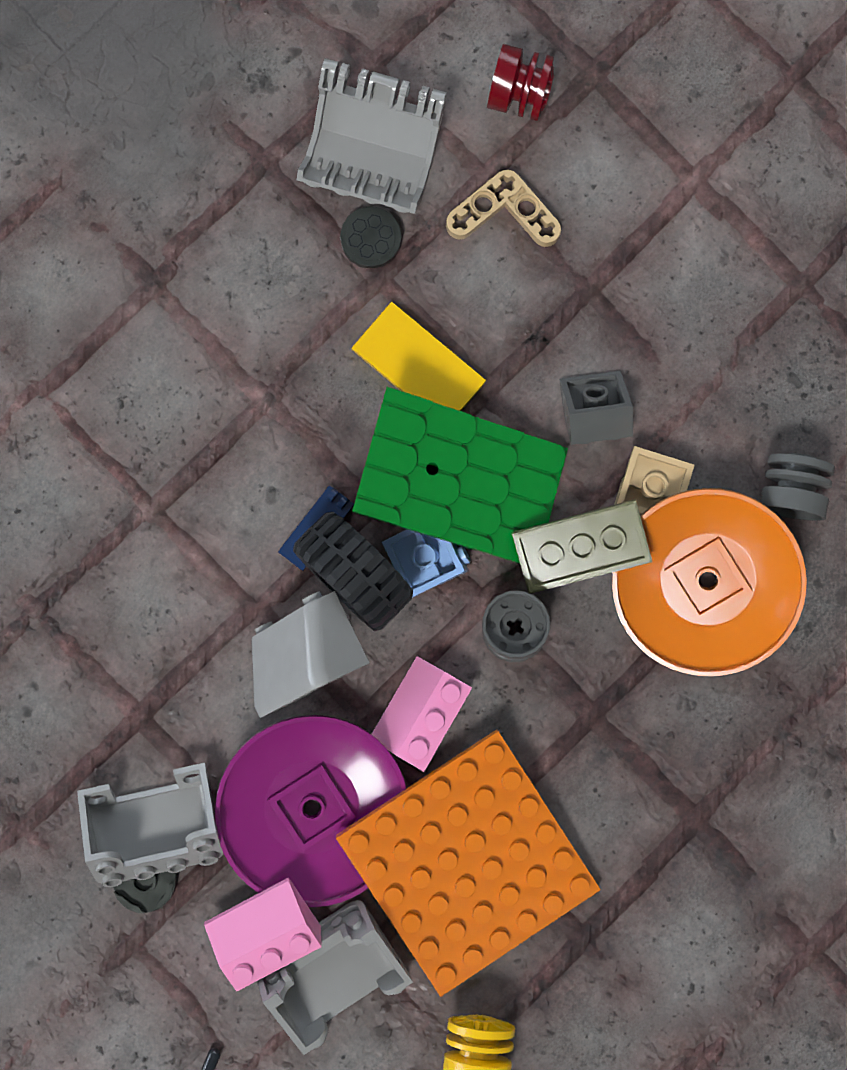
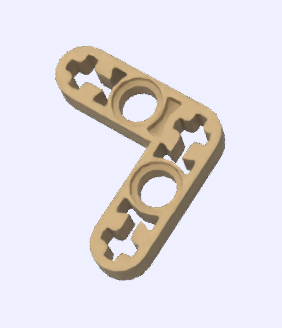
(509, 200)

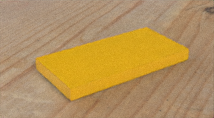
(417, 360)

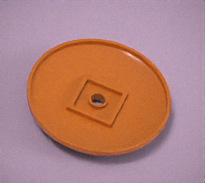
(739, 617)

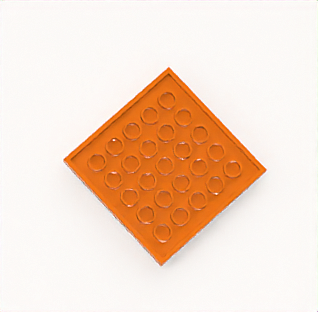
(468, 862)

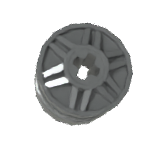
(797, 482)
(509, 608)

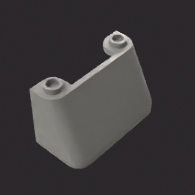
(303, 653)
(332, 978)

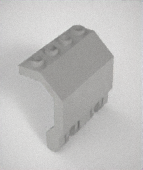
(369, 140)

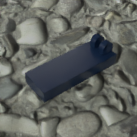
(329, 501)

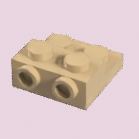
(652, 478)

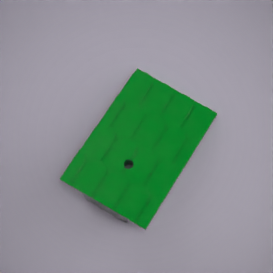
(485, 483)

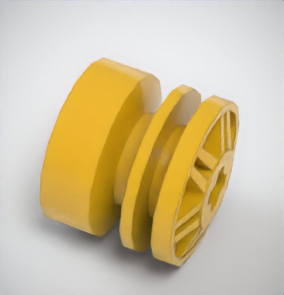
(479, 1043)

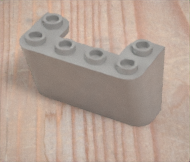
(149, 829)

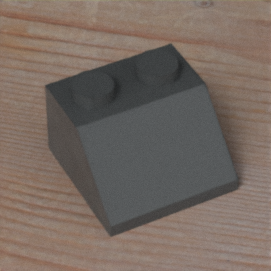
(596, 407)

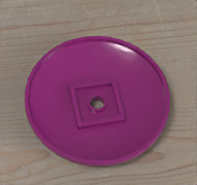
(264, 795)

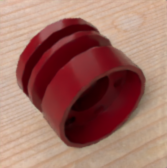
(520, 82)

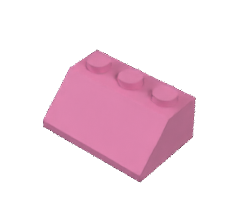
(421, 713)
(263, 934)

